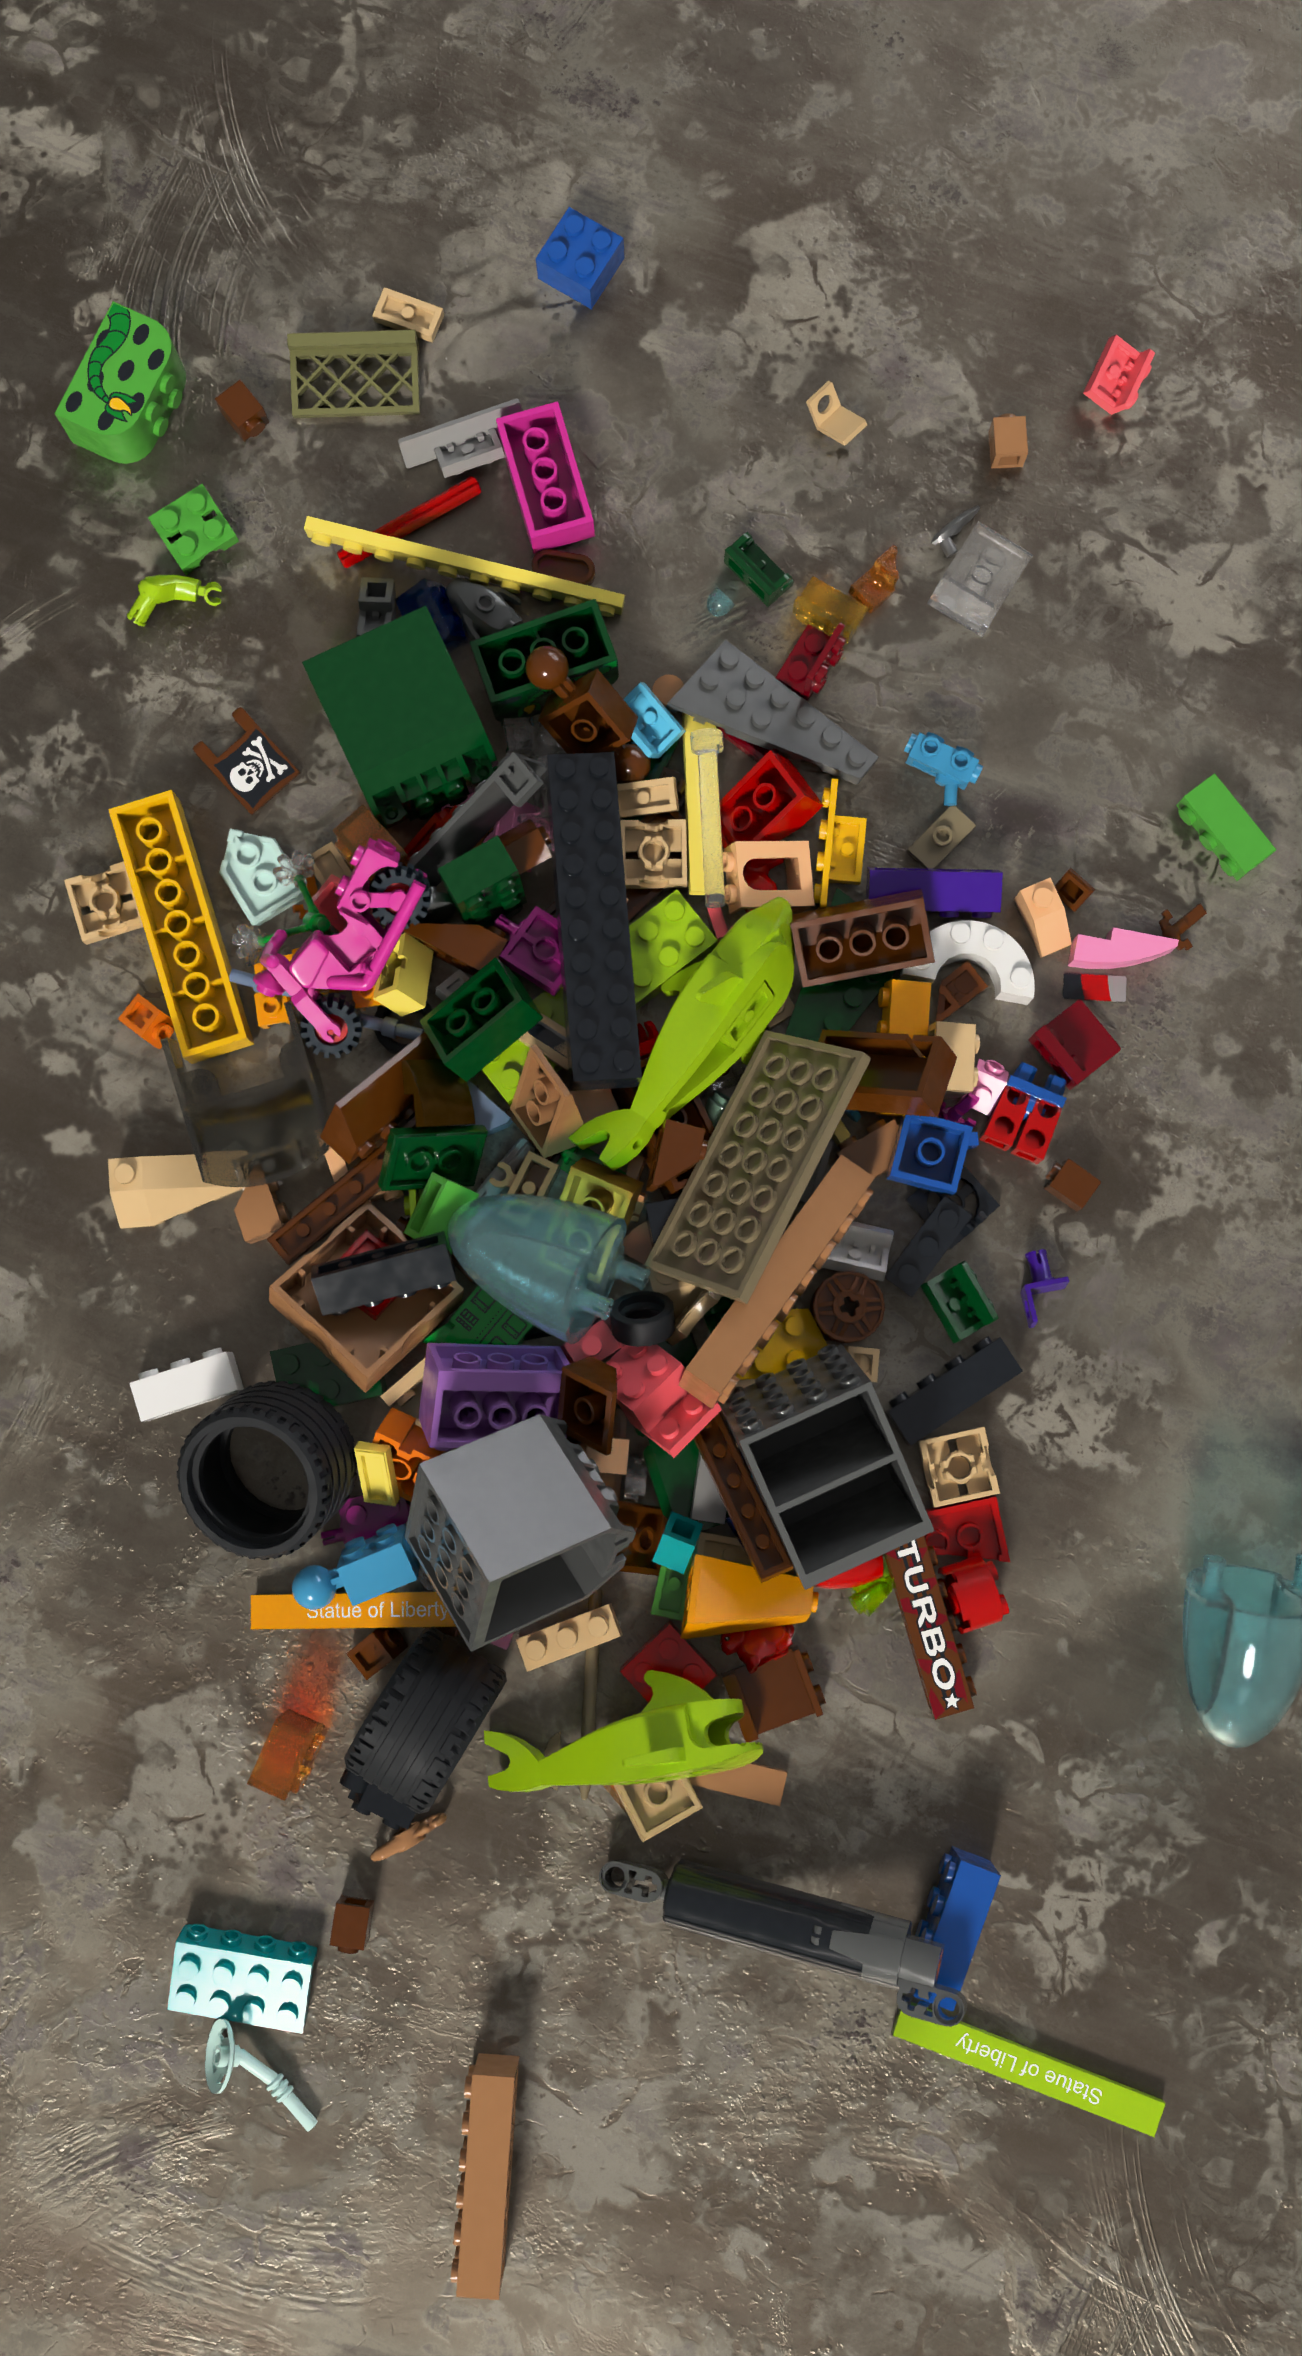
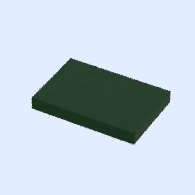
(419, 1151)

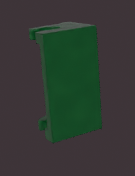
(757, 569)

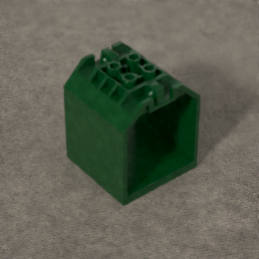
(403, 719)

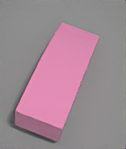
(1118, 950)

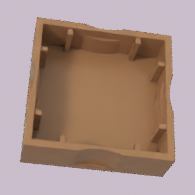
(354, 1340)

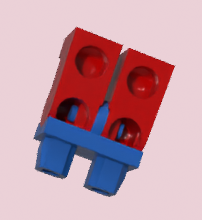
(1032, 1104)

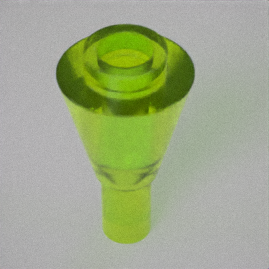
(871, 1595)

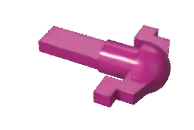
(958, 1110)

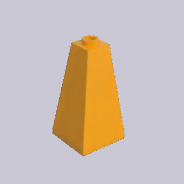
(732, 1599)

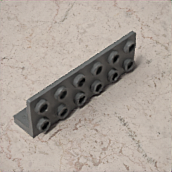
(509, 785)

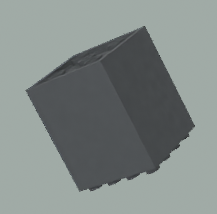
(826, 1464)

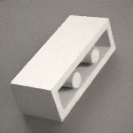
(186, 1384)

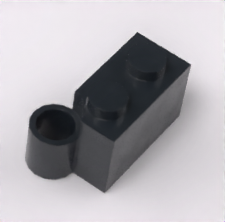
(369, 1799)

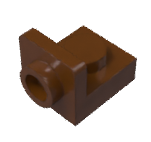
(377, 1650)

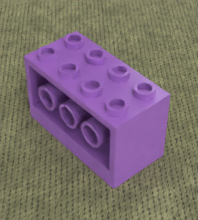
(486, 1389)

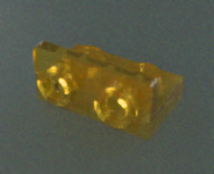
(827, 607)

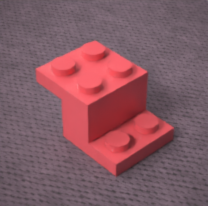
(654, 1400)

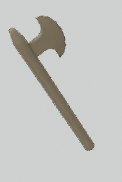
(589, 1695)

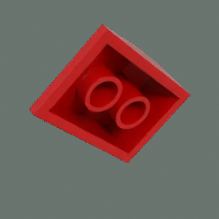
(767, 803)

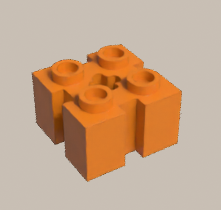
(407, 1447)

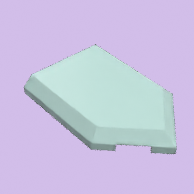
(250, 876)

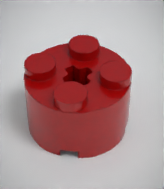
(973, 1593)

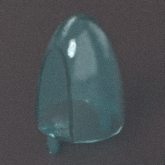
(544, 1259)
(1242, 1648)

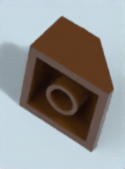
(589, 1402)

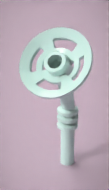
(224, 2055)

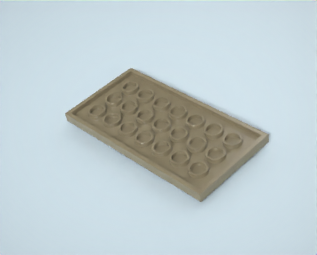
(757, 1164)

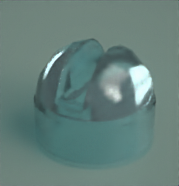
(719, 603)

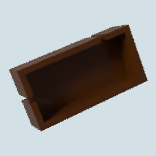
(897, 1074)

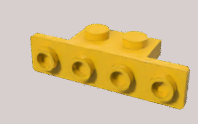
(842, 847)

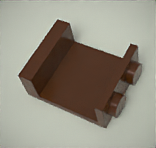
(774, 1693)

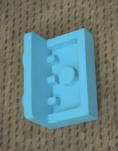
(656, 726)

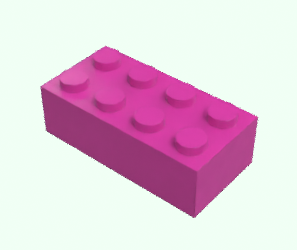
(545, 477)

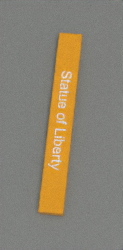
(383, 1611)

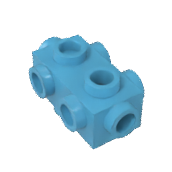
(949, 765)

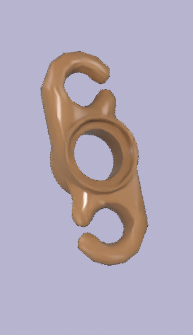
(405, 1839)

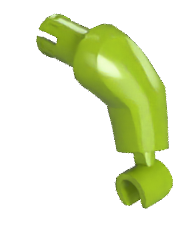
(165, 588)

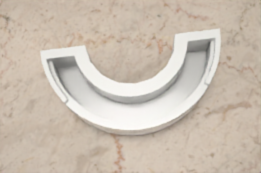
(985, 947)

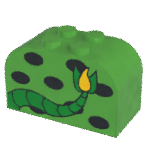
(123, 388)

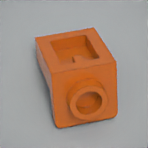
(147, 1021)

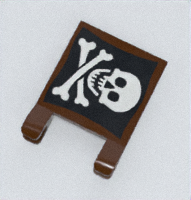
(251, 766)

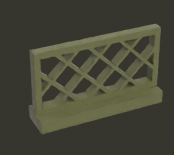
(360, 346)

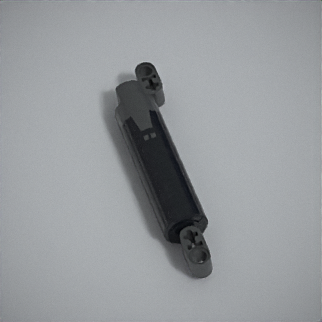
(795, 1928)

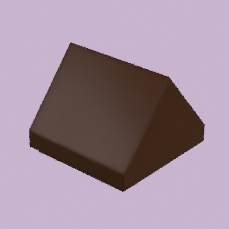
(1073, 889)

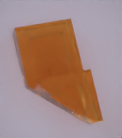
(878, 582)

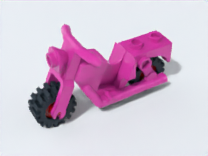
(353, 956)

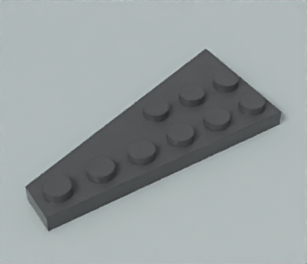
(763, 711)

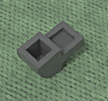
(376, 603)

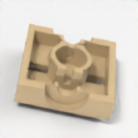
(653, 848)
(103, 896)
(967, 1465)

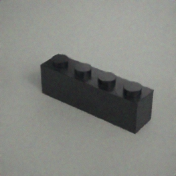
(383, 1274)
(953, 1390)

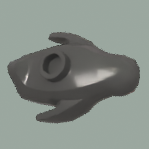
(483, 607)

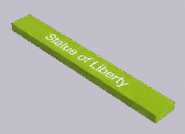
(1035, 2071)

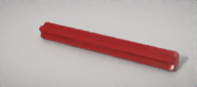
(420, 516)

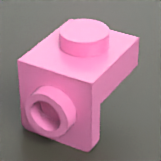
(990, 1085)

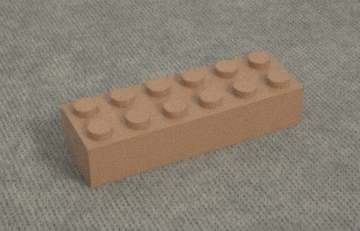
(485, 2176)

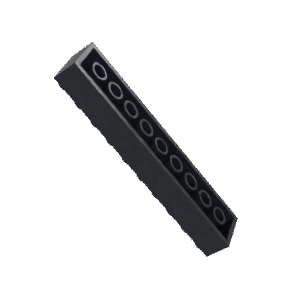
(592, 922)

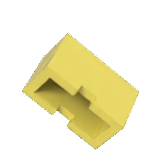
(405, 977)

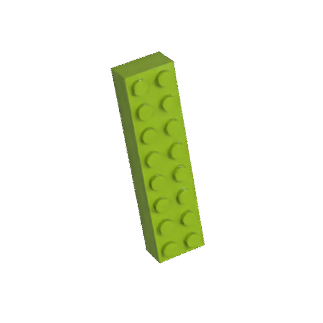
(661, 945)

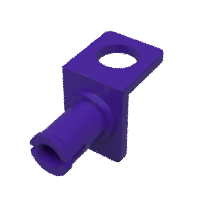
(1041, 1282)

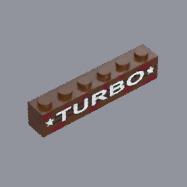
(930, 1628)

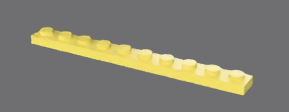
(451, 563)

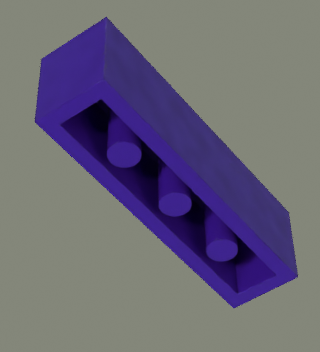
(943, 889)

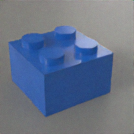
(580, 258)
(929, 1153)

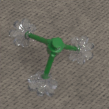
(291, 871)

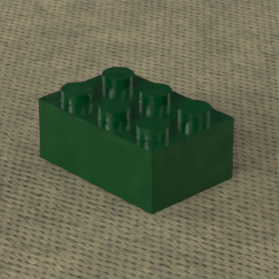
(481, 1019)
(313, 1369)

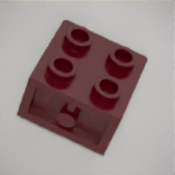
(811, 660)
(1074, 1044)

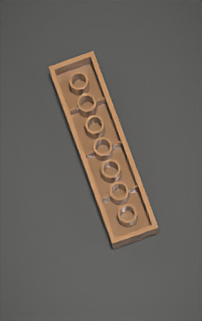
(789, 1271)

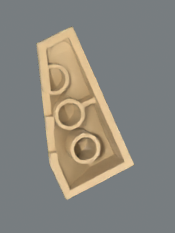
(158, 1188)

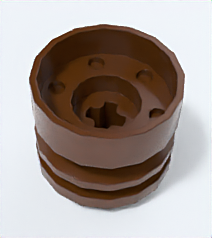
(841, 1326)

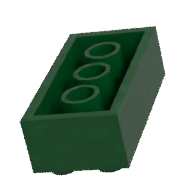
(484, 884)

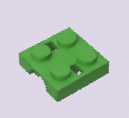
(197, 535)

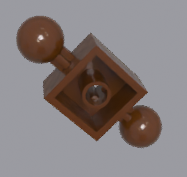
(586, 713)

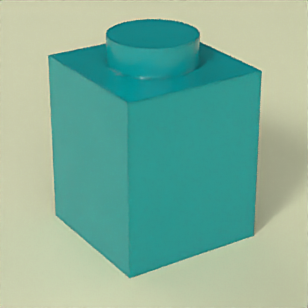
(677, 1542)

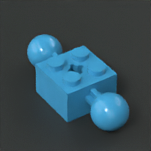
(364, 1569)

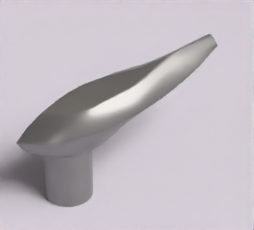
(944, 536)

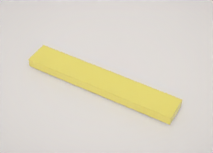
(692, 808)

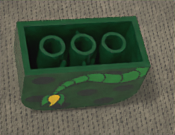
(503, 657)

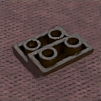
(438, 1094)

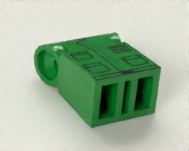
(482, 1322)

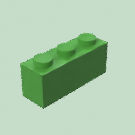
(1225, 827)

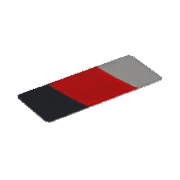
(1094, 987)

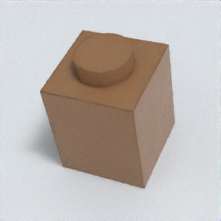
(1008, 441)

